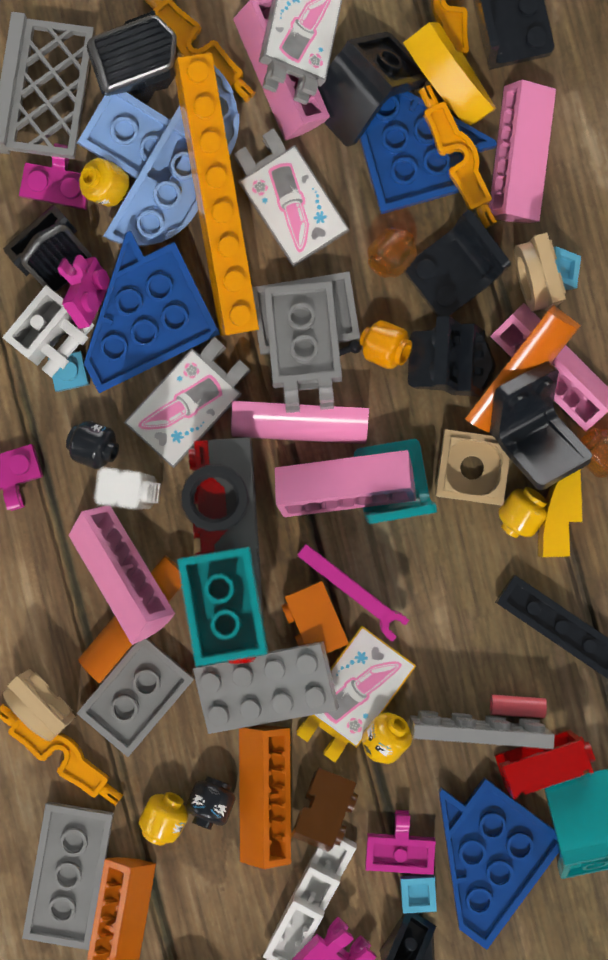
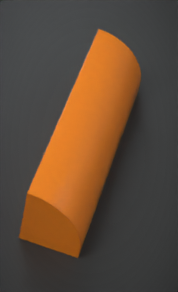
(541, 346)
(112, 641)
(265, 796)
(121, 909)

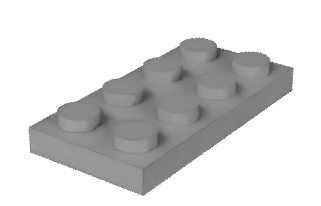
(268, 690)
(493, 730)
(67, 875)

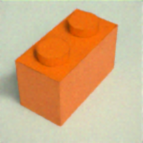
(314, 617)

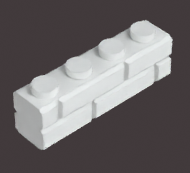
(127, 489)

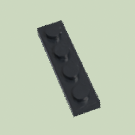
(555, 624)

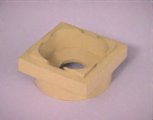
(538, 273)
(489, 486)
(37, 705)

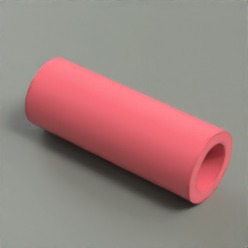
(518, 706)

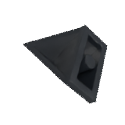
(410, 939)

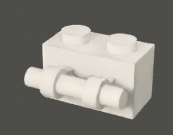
(41, 329)

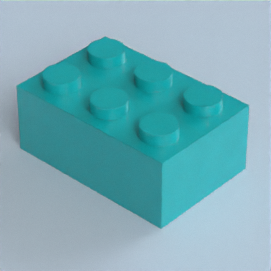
(222, 606)

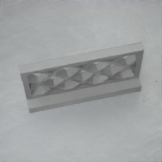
(14, 78)

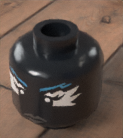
(92, 444)
(210, 803)

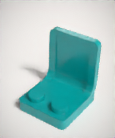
(423, 503)
(581, 823)

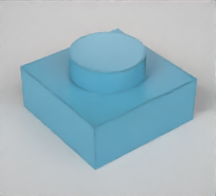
(569, 266)
(73, 375)
(418, 893)

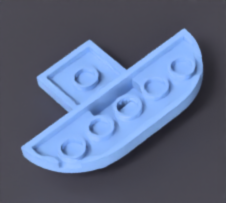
(157, 158)

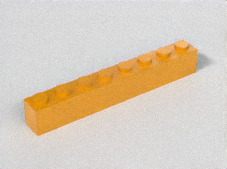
(215, 194)

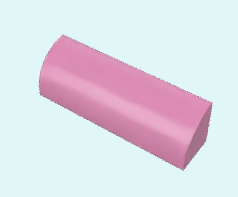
(290, 115)
(522, 152)
(577, 387)
(310, 424)
(345, 484)
(120, 573)

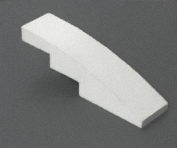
(309, 901)

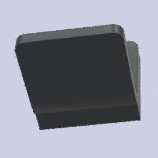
(513, 31)
(363, 79)
(457, 266)
(533, 432)

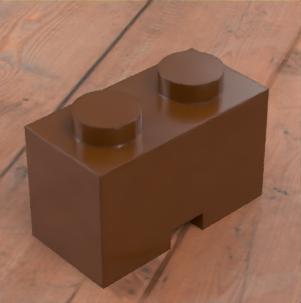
(322, 821)

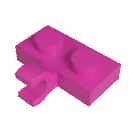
(53, 183)
(87, 289)
(17, 468)
(400, 851)

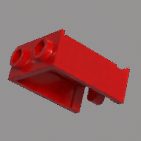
(538, 768)

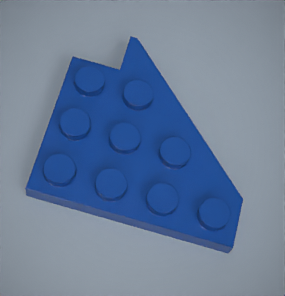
(404, 156)
(146, 315)
(493, 857)

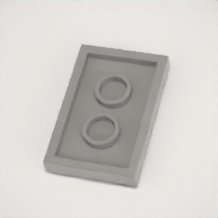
(343, 302)
(135, 696)

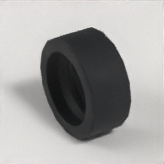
(196, 479)

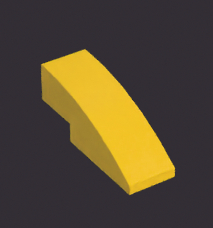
(449, 73)
(563, 507)

